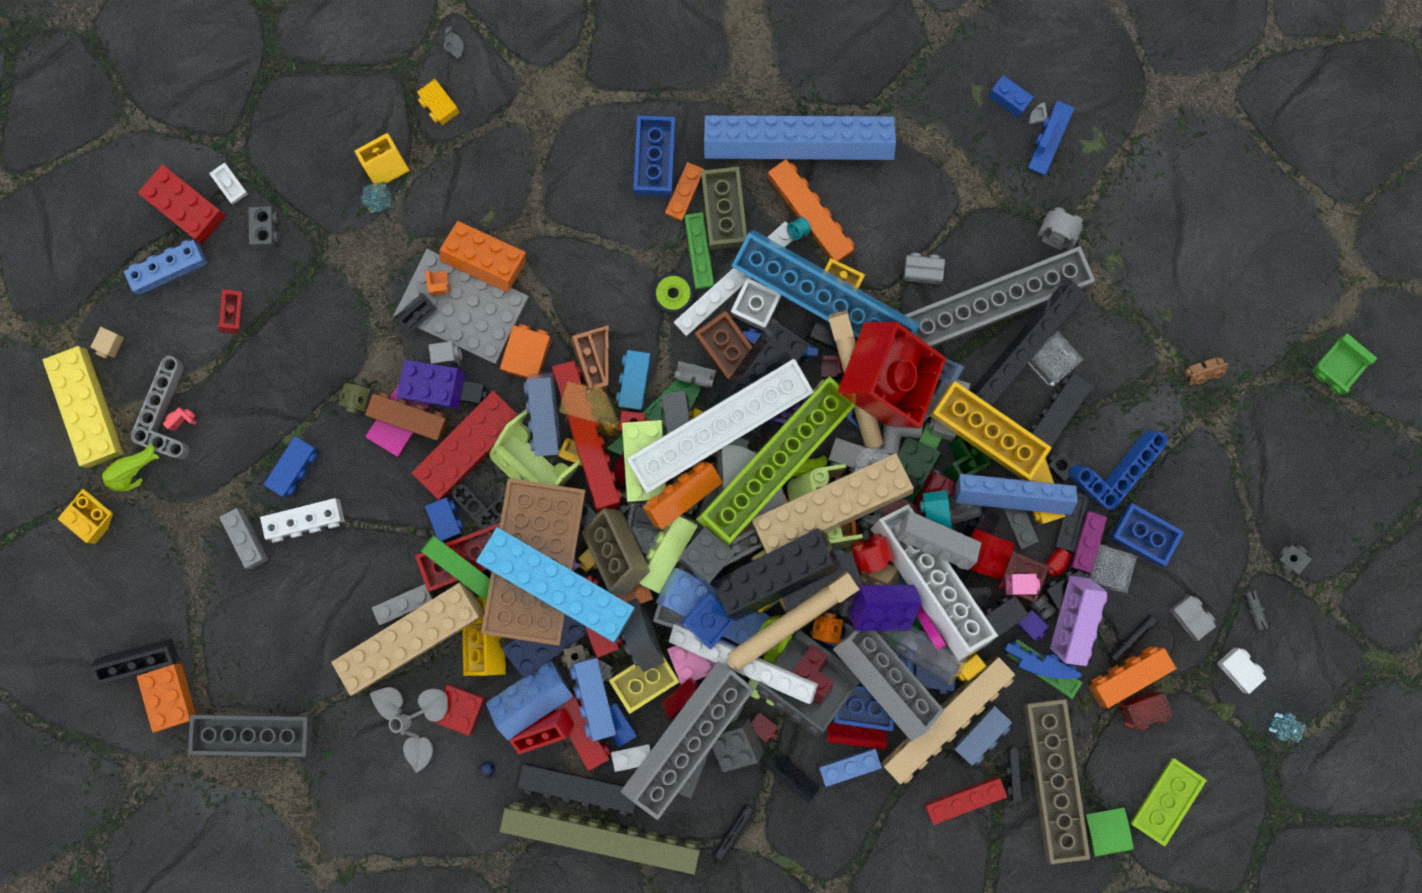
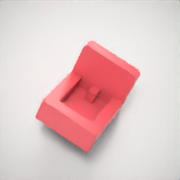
(176, 418)

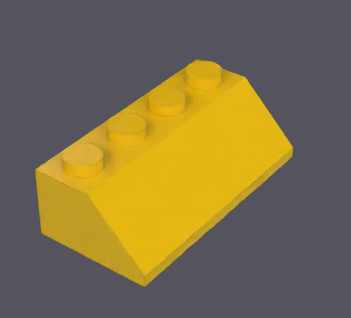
(481, 652)

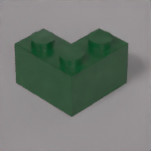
(969, 460)

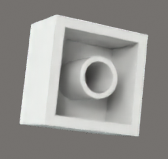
(755, 304)

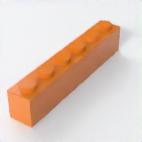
(807, 205)

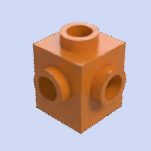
(827, 628)

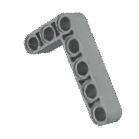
(158, 411)

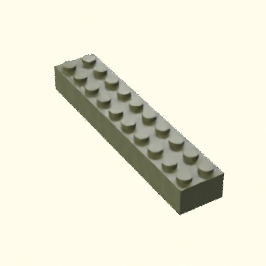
(600, 838)

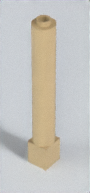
(845, 343)
(834, 592)

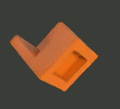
(437, 283)

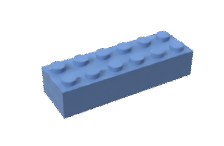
(684, 591)

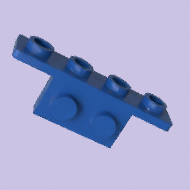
(1051, 137)

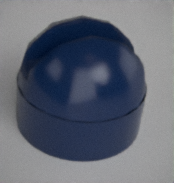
(487, 768)

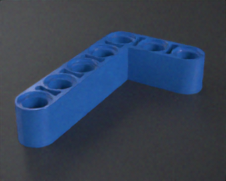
(1121, 472)

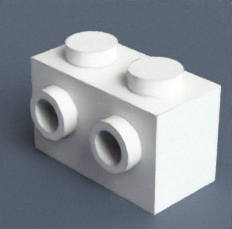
(1242, 670)

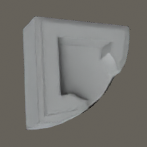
(1038, 115)

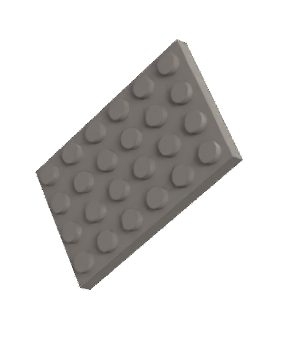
(472, 314)

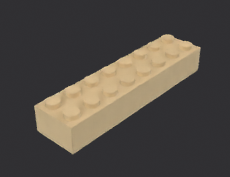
(835, 503)
(408, 638)
(957, 712)

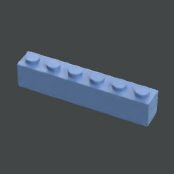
(1015, 494)

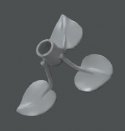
(434, 706)

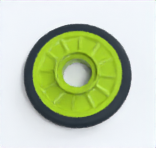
(677, 304)

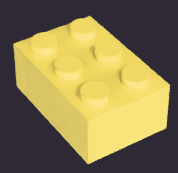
(640, 687)

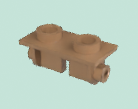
(1214, 369)

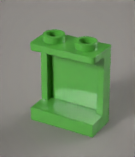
(1343, 364)

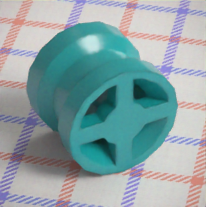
(798, 228)

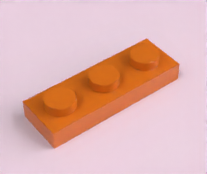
(684, 192)

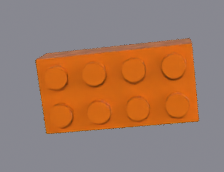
(482, 256)
(1131, 677)

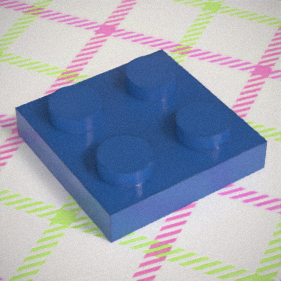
(708, 621)

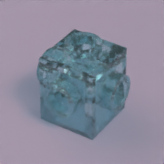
(376, 197)
(1287, 727)

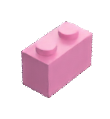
(1022, 584)

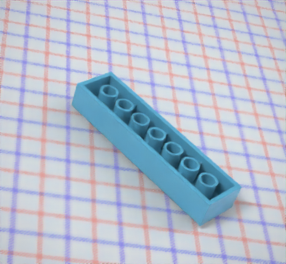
(555, 585)

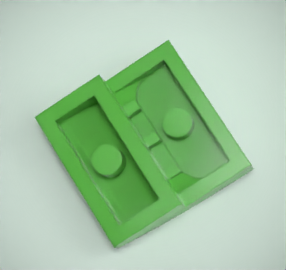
(1109, 832)

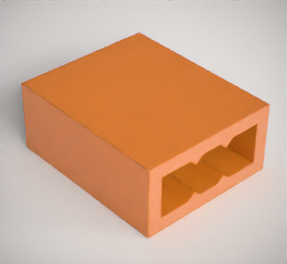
(525, 351)

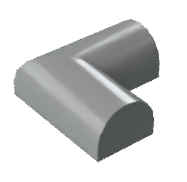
(892, 437)

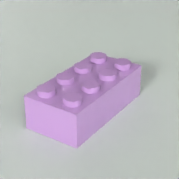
(1078, 620)

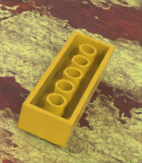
(990, 431)

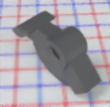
(453, 44)

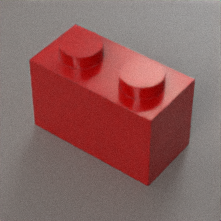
(229, 311)

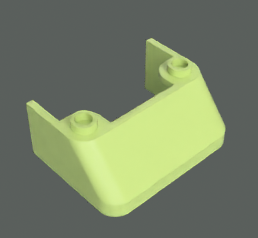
(516, 460)
(816, 479)

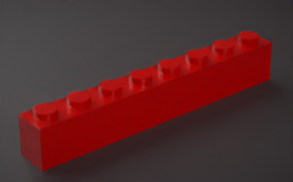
(589, 445)

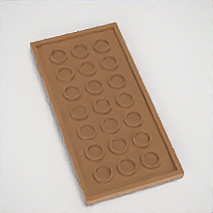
(549, 522)

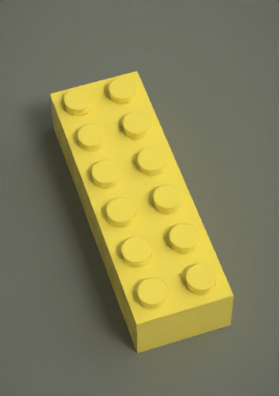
(83, 407)

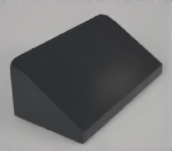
(415, 313)

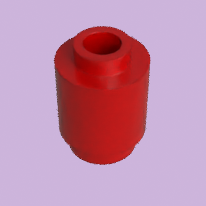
(1058, 562)

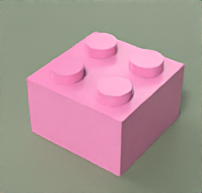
(689, 664)

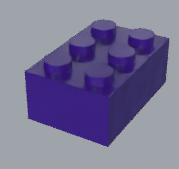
(431, 384)
(884, 607)

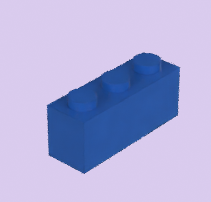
(291, 467)

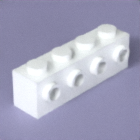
(302, 519)

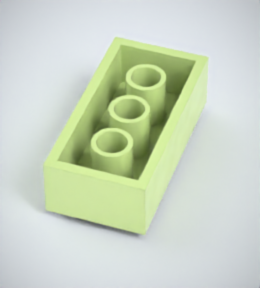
(636, 437)

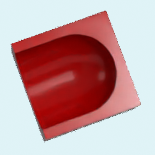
(892, 374)

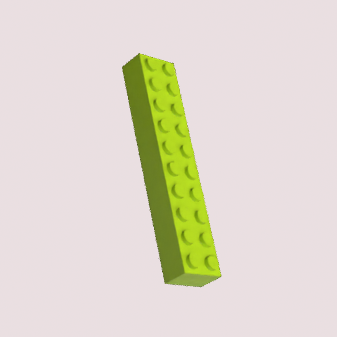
(776, 462)

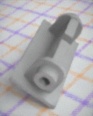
(697, 374)

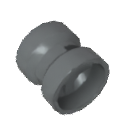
(1042, 602)

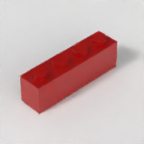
(591, 752)
(965, 800)

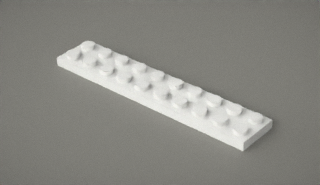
(719, 425)

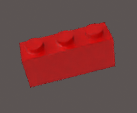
(543, 732)

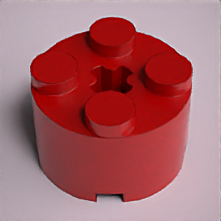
(872, 554)

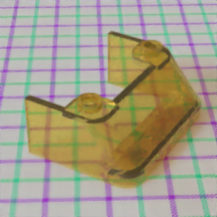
(590, 405)

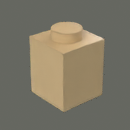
(107, 343)

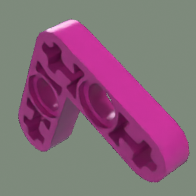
(930, 629)

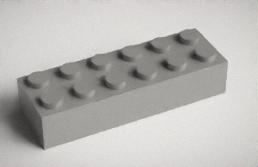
(889, 681)

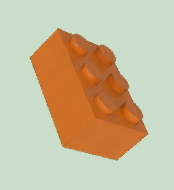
(166, 697)

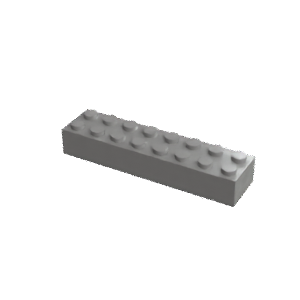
(687, 740)

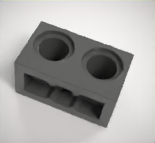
(258, 228)

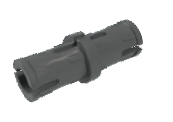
(1256, 610)

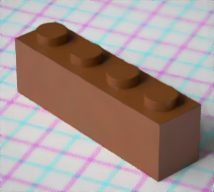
(406, 417)

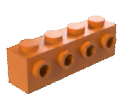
(682, 494)

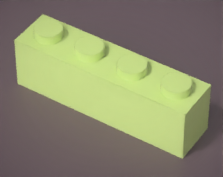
(667, 551)

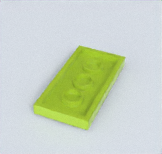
(1168, 801)

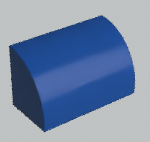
(622, 726)

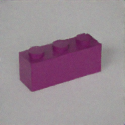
(1088, 542)

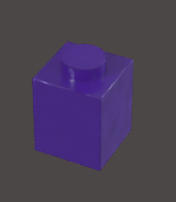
(1033, 626)

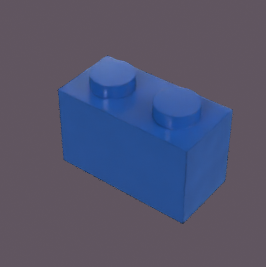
(1011, 96)
(444, 519)

